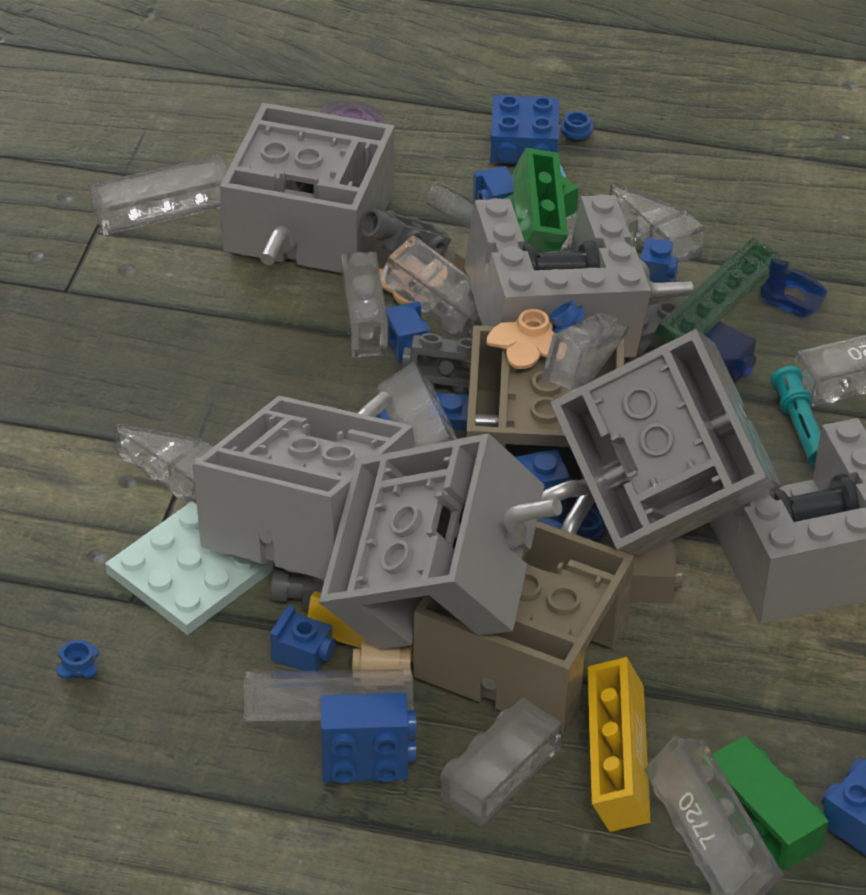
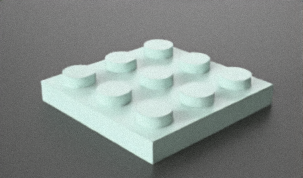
(179, 575)

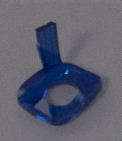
(782, 276)

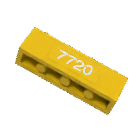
(618, 745)

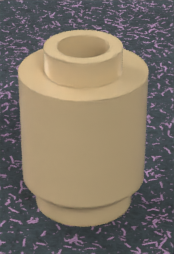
(374, 659)

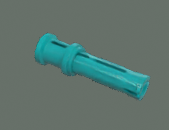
(796, 403)

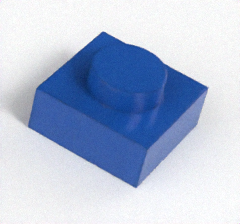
(456, 409)

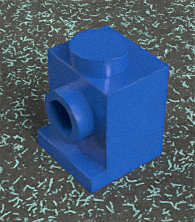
(492, 184)
(659, 260)
(404, 323)
(301, 641)

